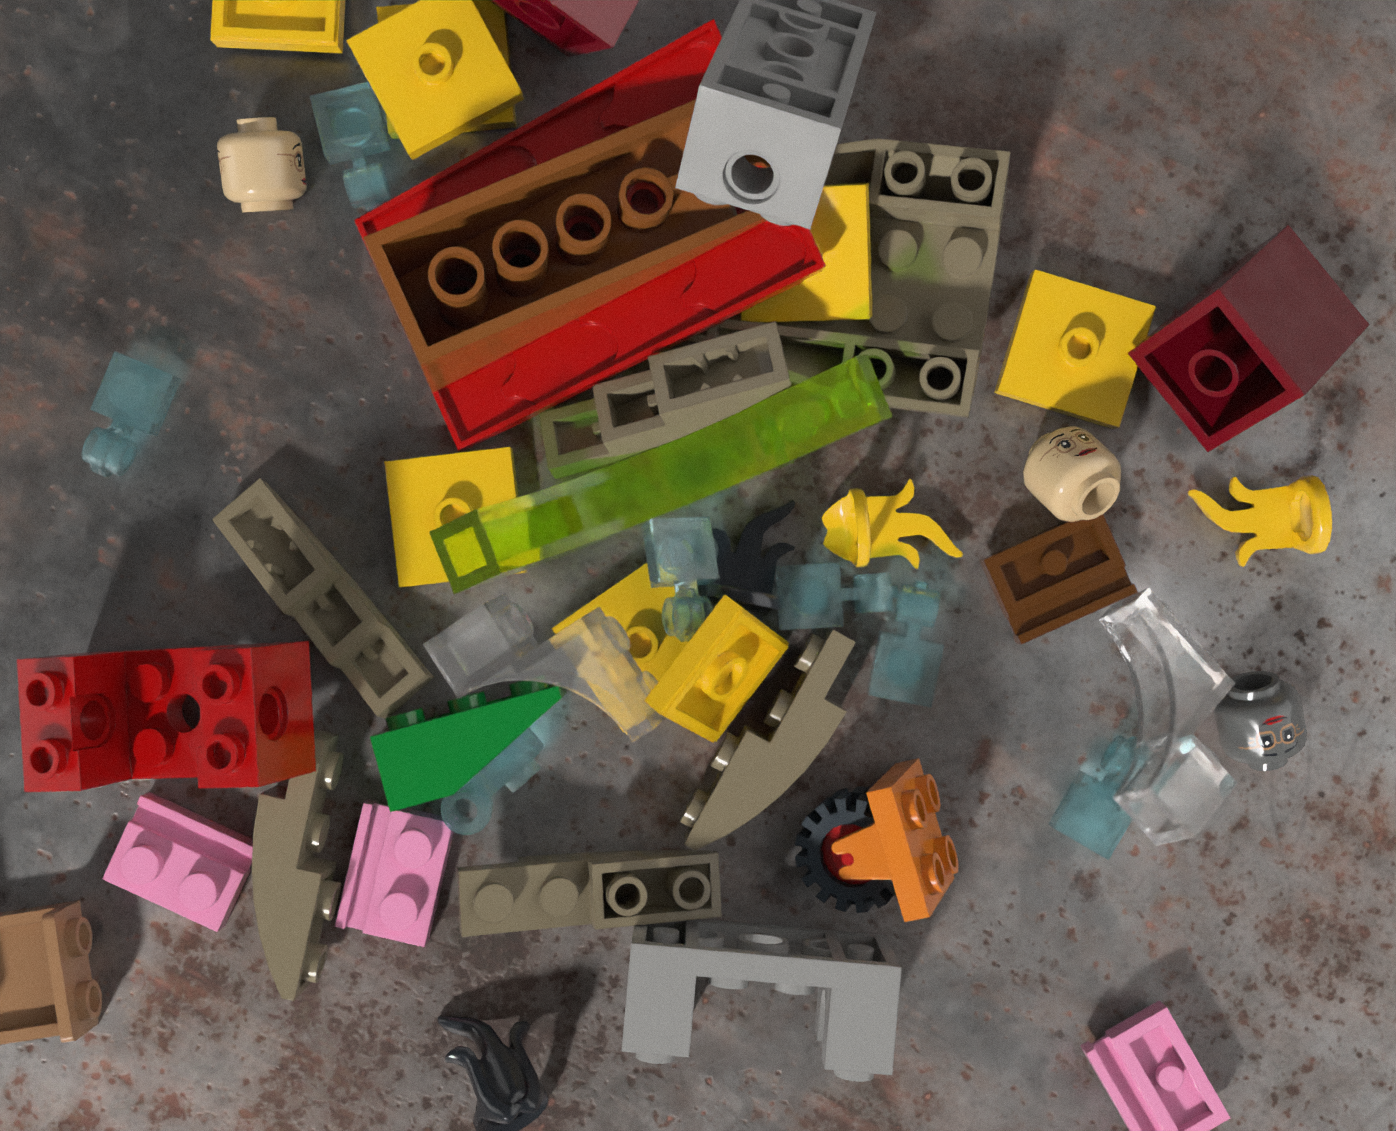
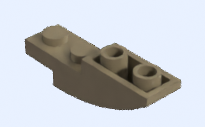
(762, 767)
(290, 885)
(587, 889)

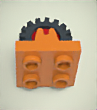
(880, 845)

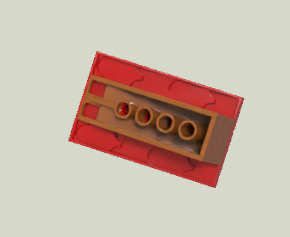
(604, 241)

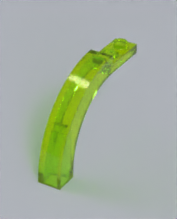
(661, 481)

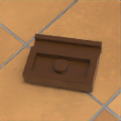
(1057, 577)

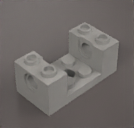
(775, 94)
(853, 974)

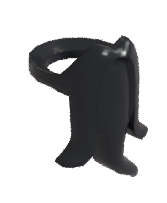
(744, 573)
(503, 1078)

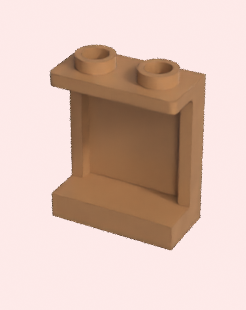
(46, 974)

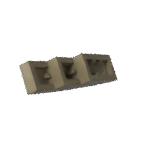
(671, 400)
(322, 598)

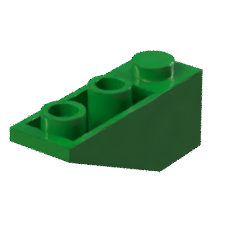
(439, 754)

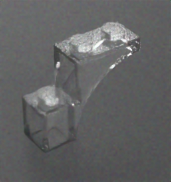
(585, 657)
(1177, 684)

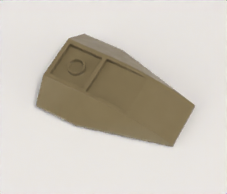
(931, 274)

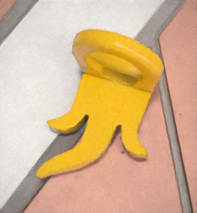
(1279, 516)
(871, 528)

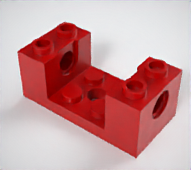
(121, 716)

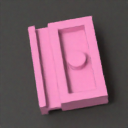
(181, 861)
(395, 873)
(1155, 1075)

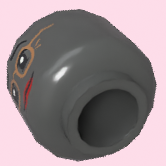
(1261, 721)

